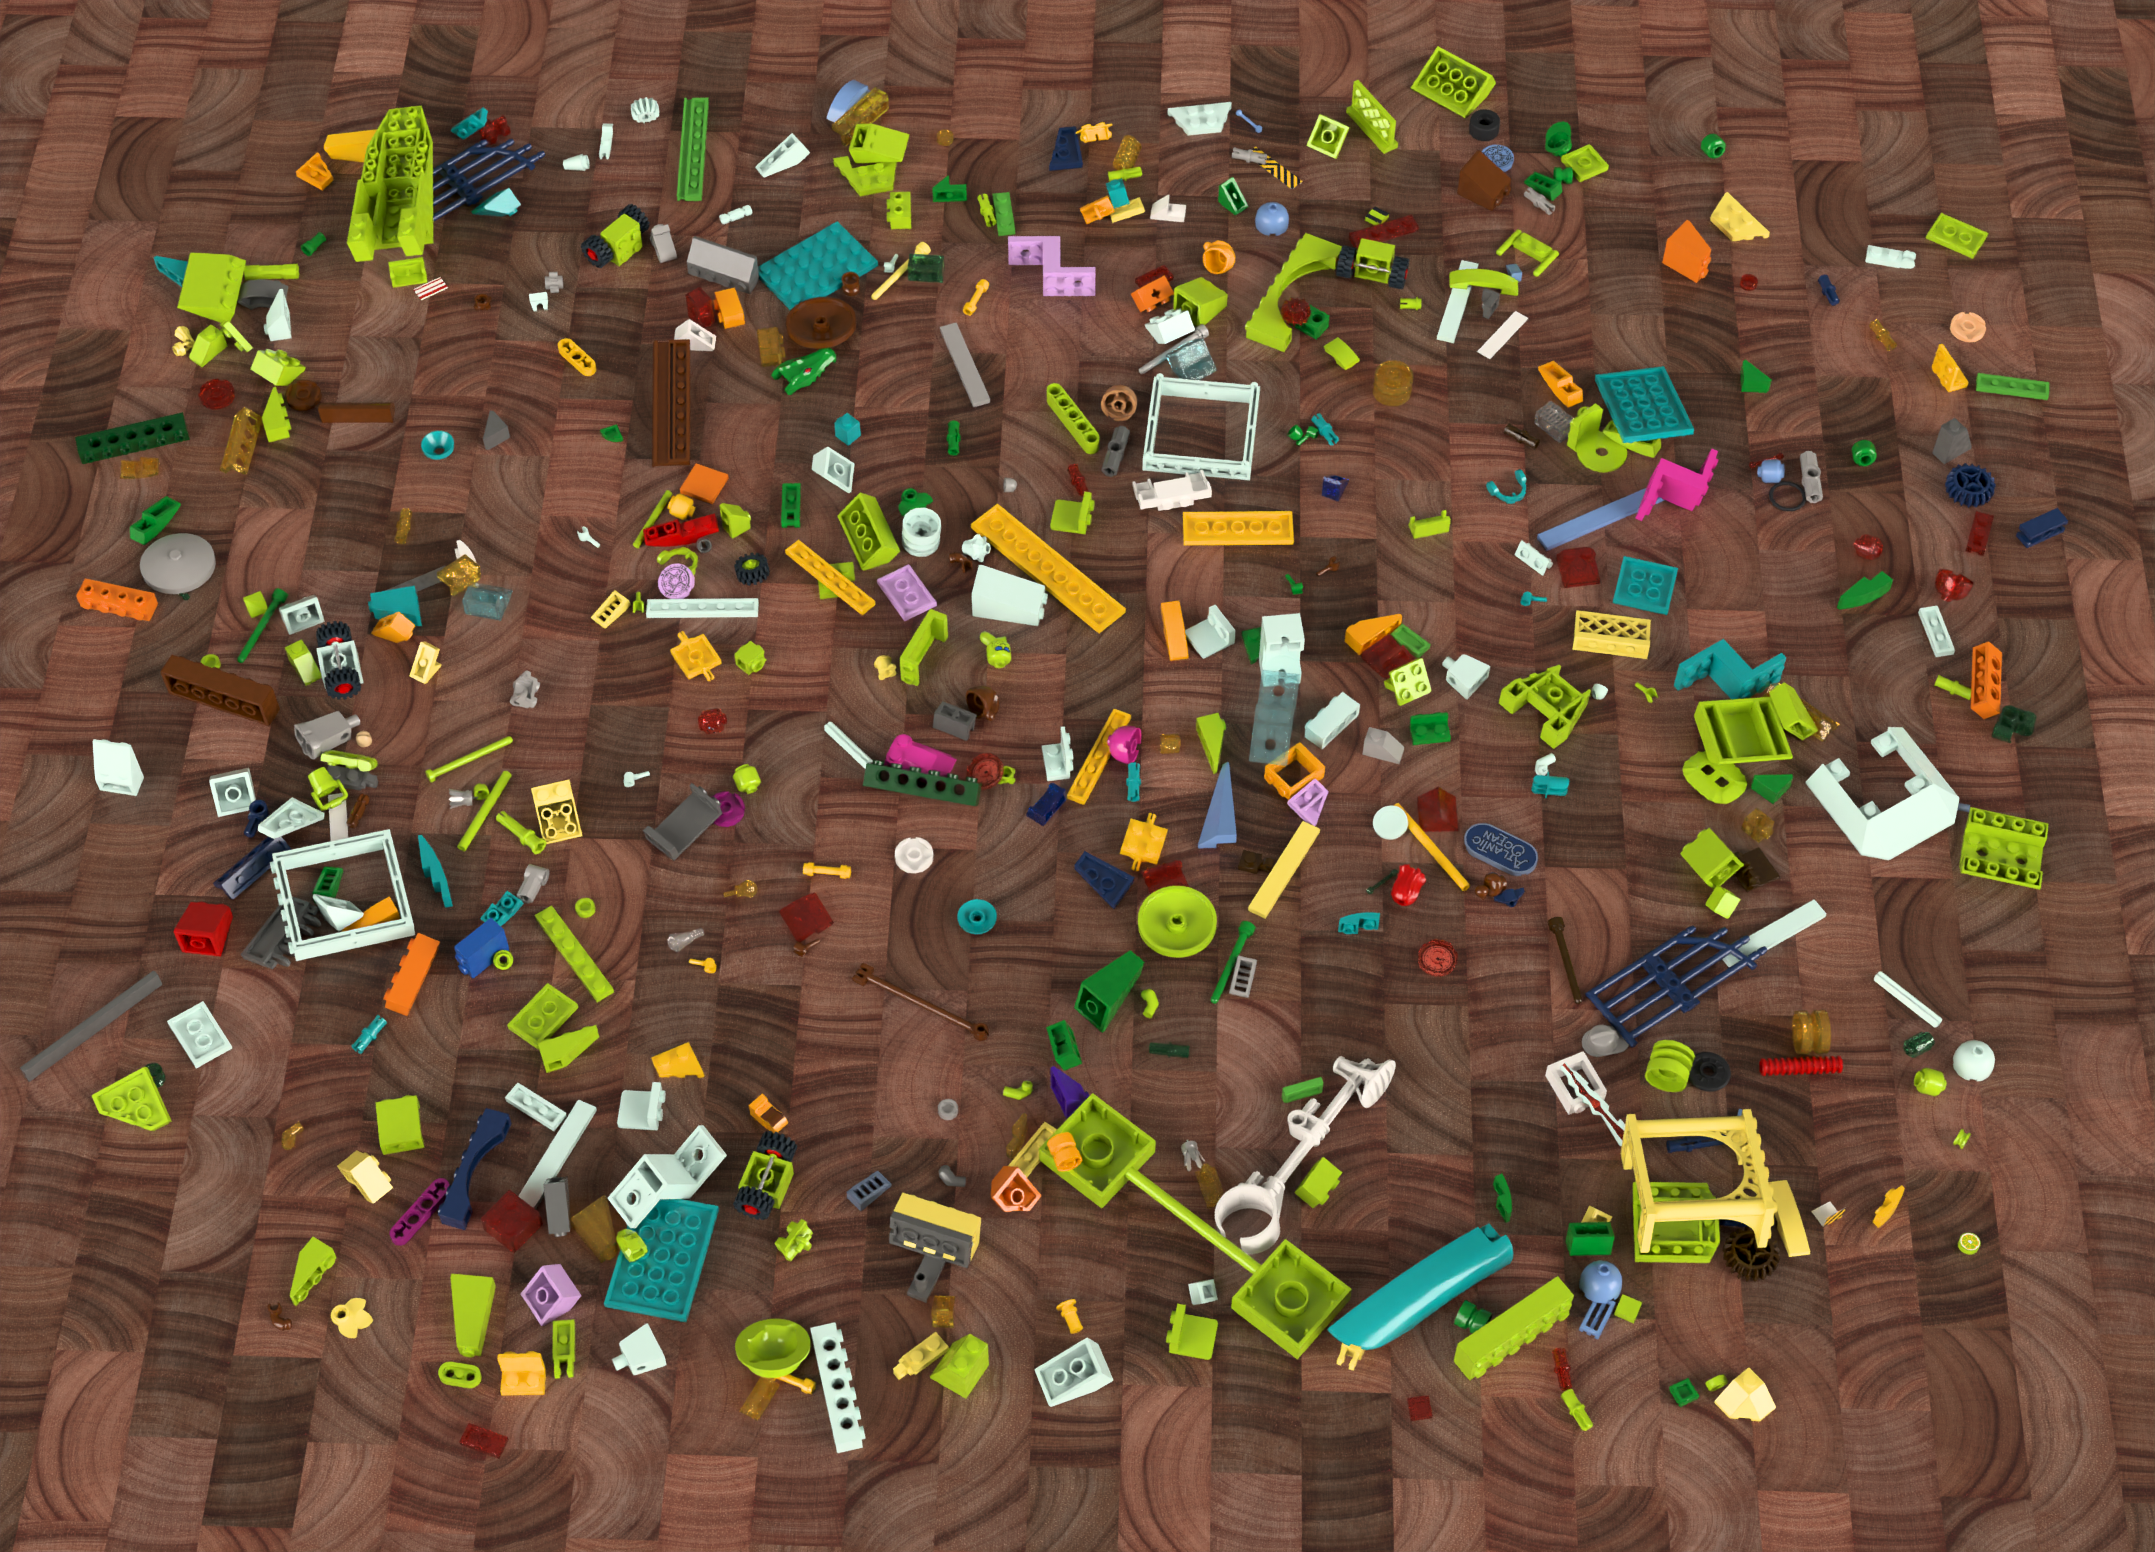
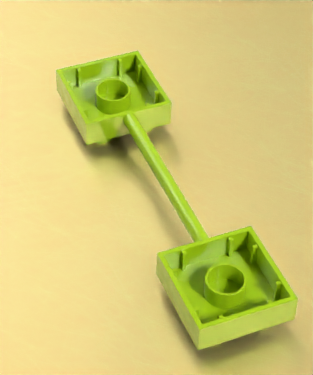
(1286, 1295)

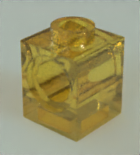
(1755, 819)

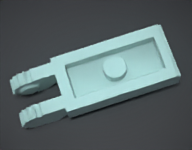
(1890, 257)

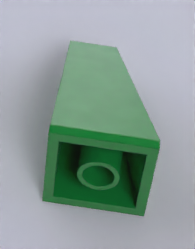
(1107, 989)

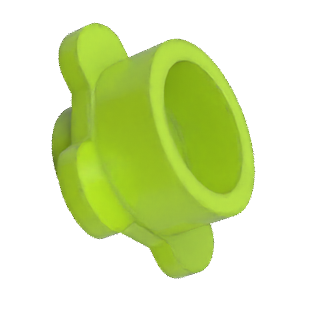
(1010, 775)

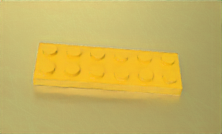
(1238, 528)

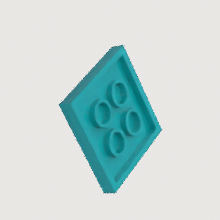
(1645, 585)

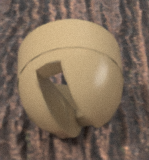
(363, 738)

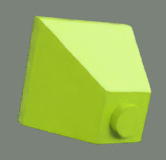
(1328, 136)

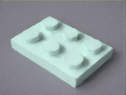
(199, 1034)

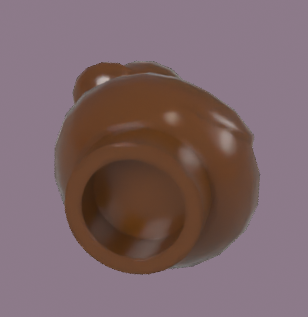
(1492, 885)

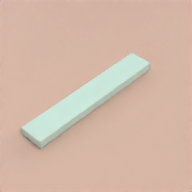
(1455, 308)
(702, 608)
(1781, 930)
(557, 1152)

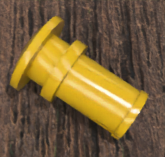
(1070, 1315)

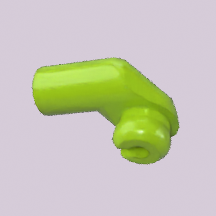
(1152, 1002)

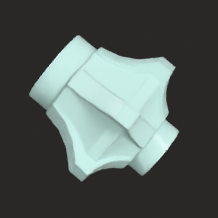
(976, 547)

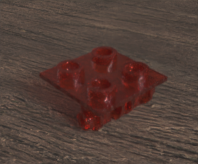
(1164, 876)

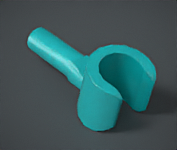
(1527, 598)

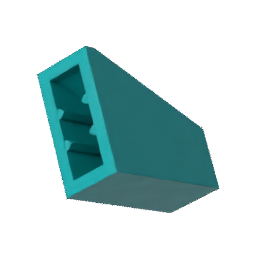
(391, 601)

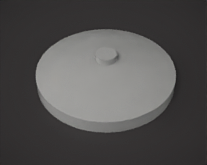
(177, 563)

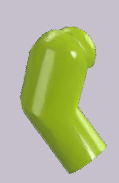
(986, 638)
(1019, 1093)

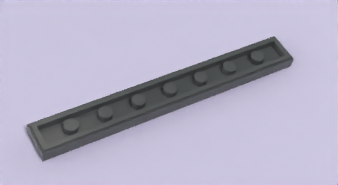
(91, 1026)

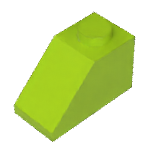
(207, 345)
(734, 519)
(303, 662)

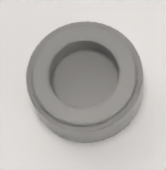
(948, 1109)

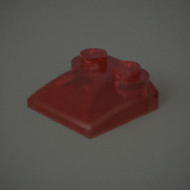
(1578, 567)

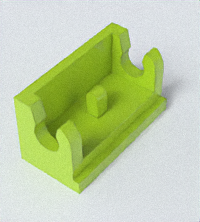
(408, 272)
(1429, 526)

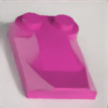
(914, 754)

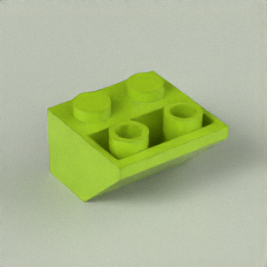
(277, 367)

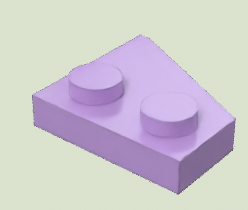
(1309, 801)

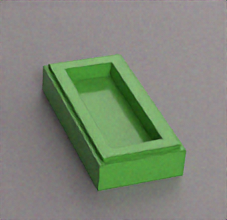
(1413, 643)
(1302, 1090)

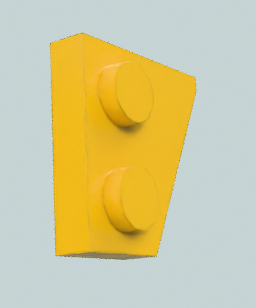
(677, 1062)

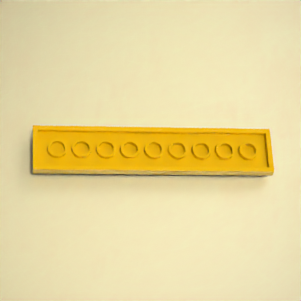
(1048, 568)

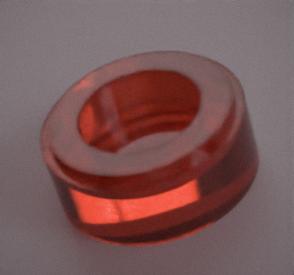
(1748, 282)

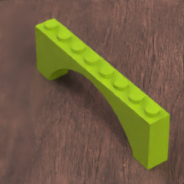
(1309, 256)

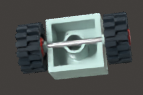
(338, 660)

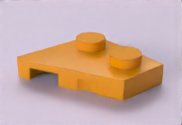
(315, 172)

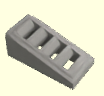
(1248, 962)

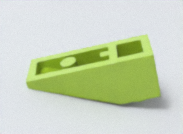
(1211, 733)

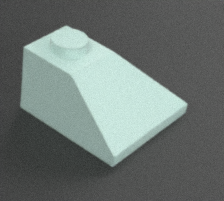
(278, 319)
(834, 468)

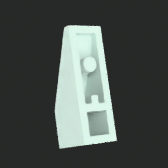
(785, 155)

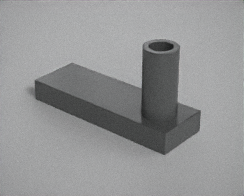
(925, 1278)

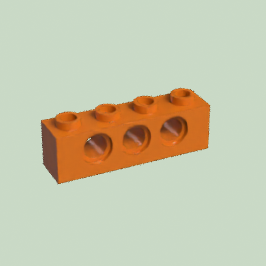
(1986, 680)

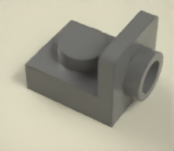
(1490, 302)

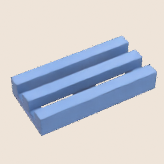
(1590, 1330)

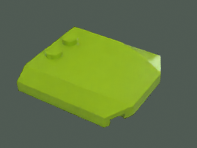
(1677, 1240)

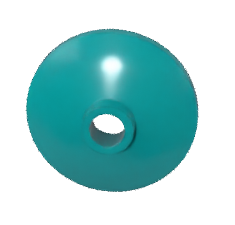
(974, 910)

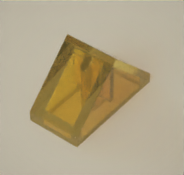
(943, 1311)

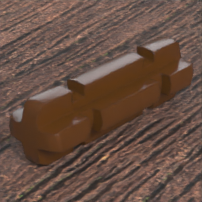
(357, 811)

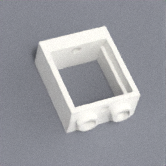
(1575, 1062)

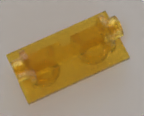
(1209, 1185)
(759, 1398)

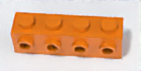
(117, 599)
(412, 974)

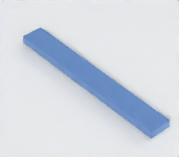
(1592, 521)

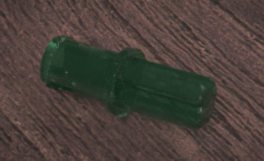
(1169, 1049)

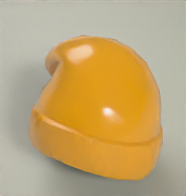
(1218, 257)

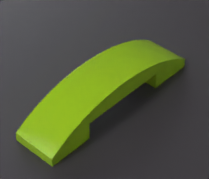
(1483, 278)

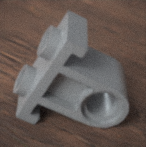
(663, 243)

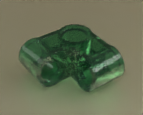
(2013, 720)

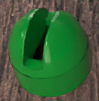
(1295, 433)

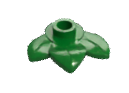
(912, 499)

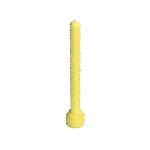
(921, 248)

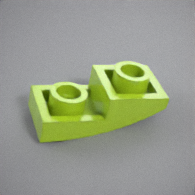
(1342, 353)

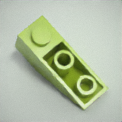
(274, 418)
(562, 1050)
(311, 1264)

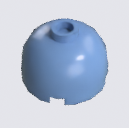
(1272, 219)
(1601, 1281)

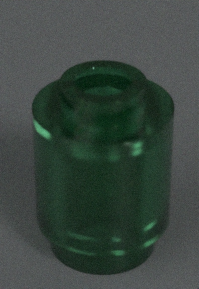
(1918, 1044)

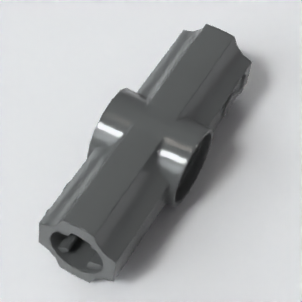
(1115, 451)

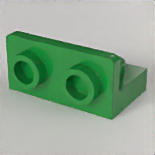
(1429, 728)

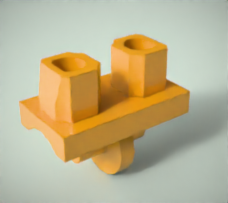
(1097, 209)

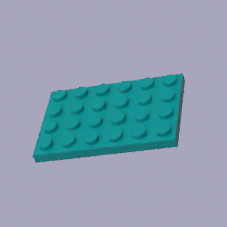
(815, 266)
(1644, 404)
(668, 1274)

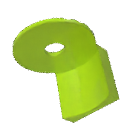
(1586, 439)

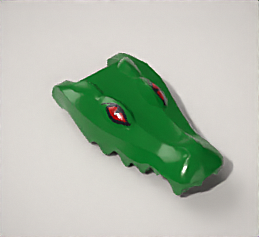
(804, 370)

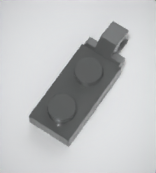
(353, 778)

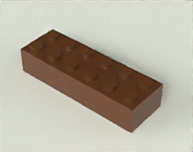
(220, 690)

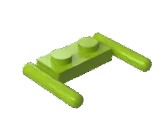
(1531, 247)

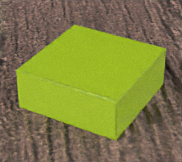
(1628, 1308)

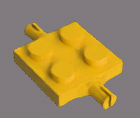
(695, 656)
(1143, 841)

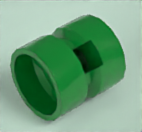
(1471, 1317)

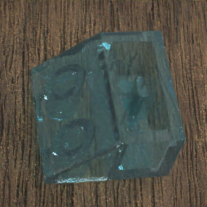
(1192, 360)
(486, 601)

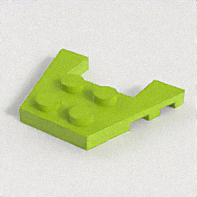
(869, 178)

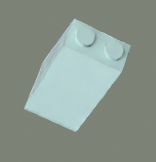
(1007, 597)

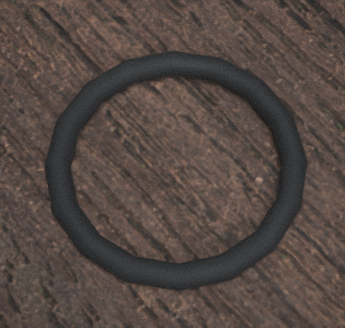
(1791, 484)

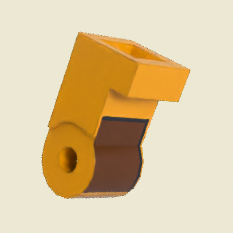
(767, 1114)

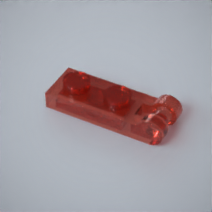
(1979, 533)

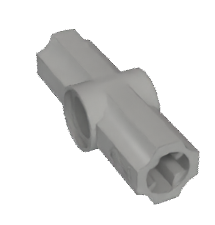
(1811, 477)

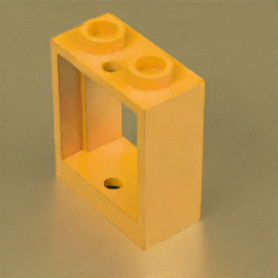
(1306, 759)

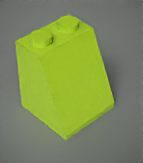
(1200, 300)
(1711, 858)
(962, 1365)

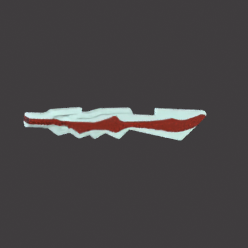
(1596, 1103)

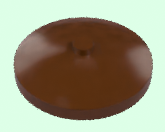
(821, 322)

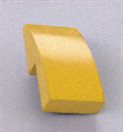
(1889, 1206)

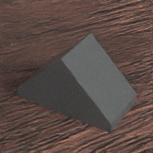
(495, 431)

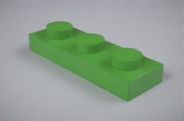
(1003, 214)

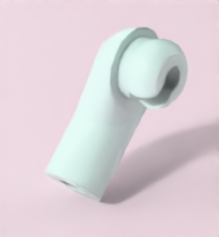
(1542, 763)

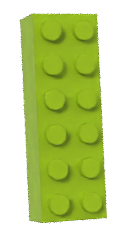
(1513, 1328)

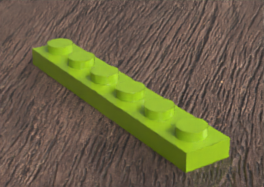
(574, 953)

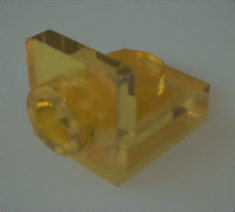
(1170, 743)

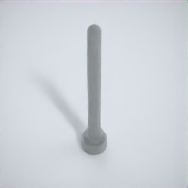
(1199, 333)

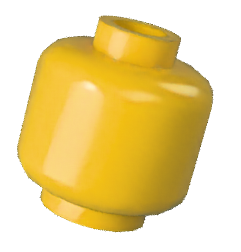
(681, 506)

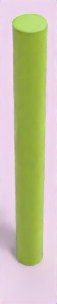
(652, 519)

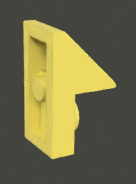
(425, 663)

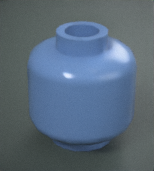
(1771, 471)

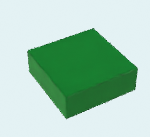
(1683, 1392)

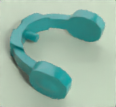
(1493, 490)

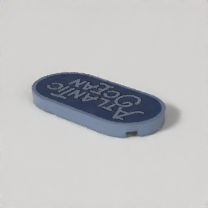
(1500, 849)

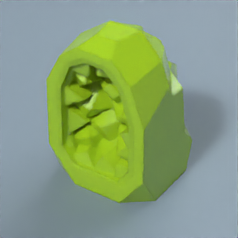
(631, 1244)

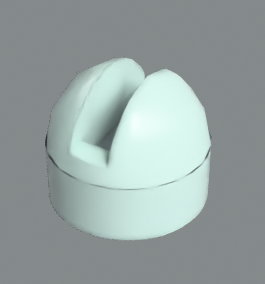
(1599, 691)

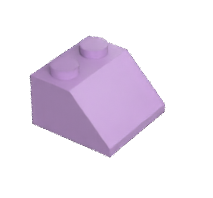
(550, 1293)

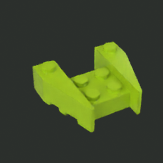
(1552, 697)

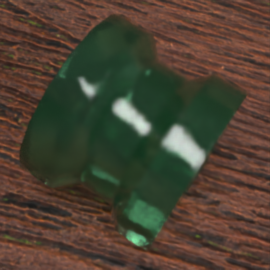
(156, 1070)

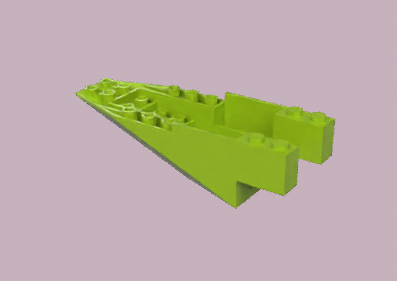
(395, 188)

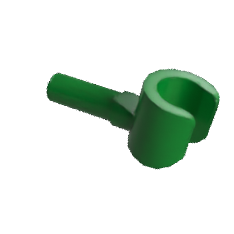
(1311, 432)
(1296, 587)

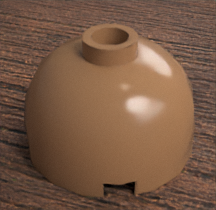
(1119, 402)

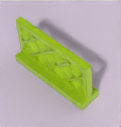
(1372, 118)

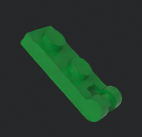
(791, 504)

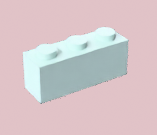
(1331, 720)

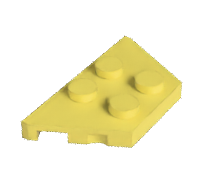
(1736, 220)

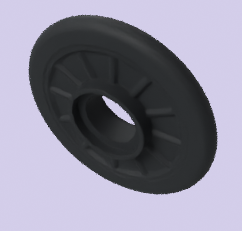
(1709, 1082)

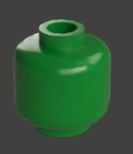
(1713, 146)
(1864, 453)

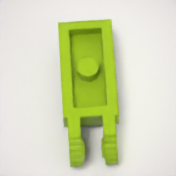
(350, 760)
(564, 1346)

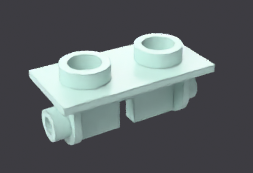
(1533, 557)

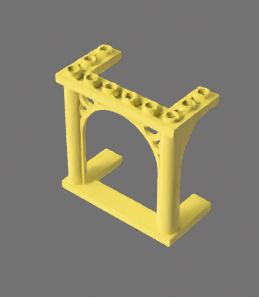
(1741, 1137)

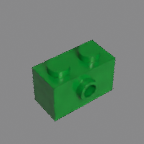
(1590, 1238)

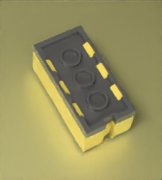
(934, 1230)

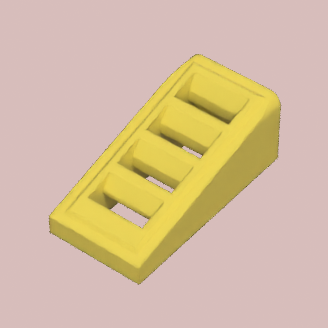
(611, 601)

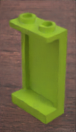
(932, 627)

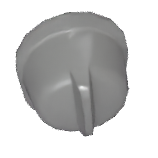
(1603, 1041)

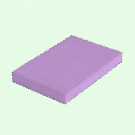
(906, 592)

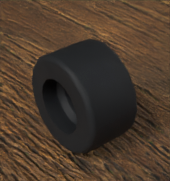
(1484, 125)

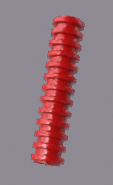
(1801, 1065)

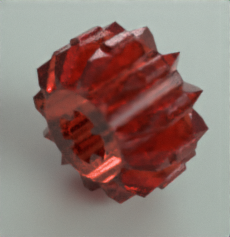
(1295, 311)

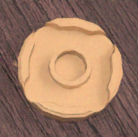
(1968, 327)

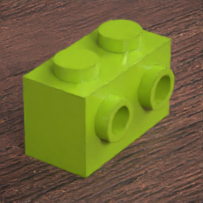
(900, 210)
(1318, 1183)

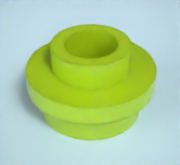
(503, 965)

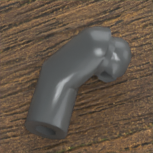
(949, 1178)

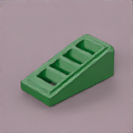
(1545, 185)
(332, 886)

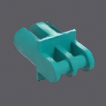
(1550, 785)

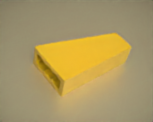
(349, 145)

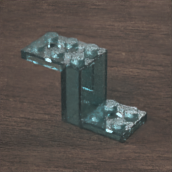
(1274, 718)

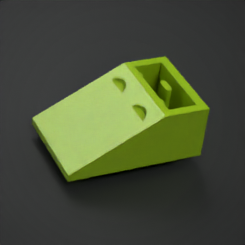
(877, 144)

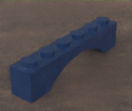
(490, 1132)

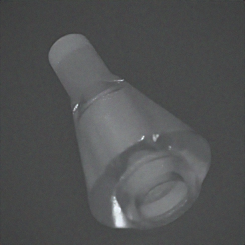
(680, 940)

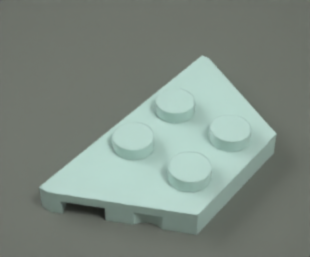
(1201, 118)

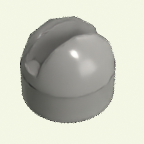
(1009, 485)

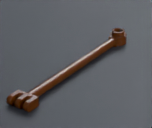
(867, 975)

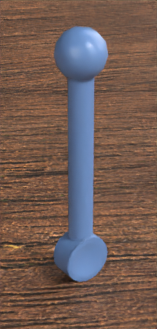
(1258, 128)

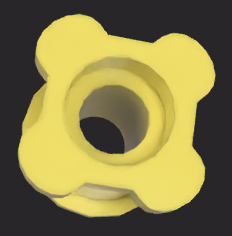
(885, 667)

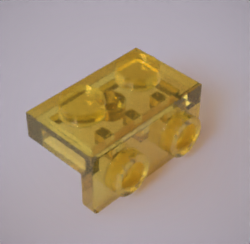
(460, 574)

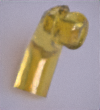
(289, 1136)

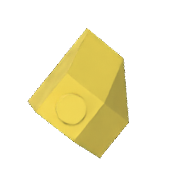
(1746, 1398)

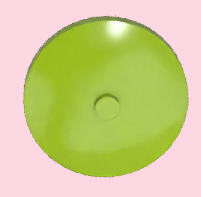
(1177, 921)

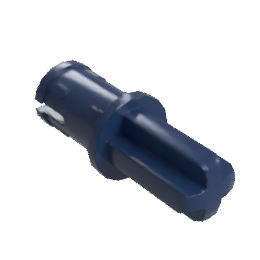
(1828, 290)

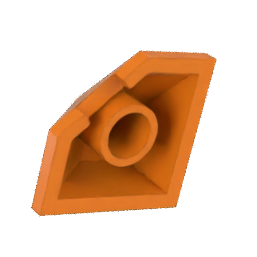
(1013, 1190)

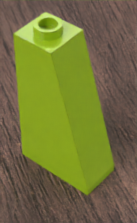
(472, 1309)

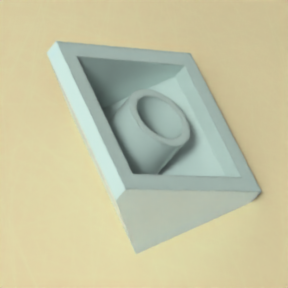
(337, 911)

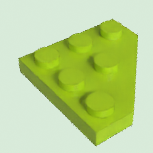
(134, 1101)

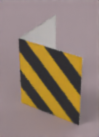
(1827, 1214)

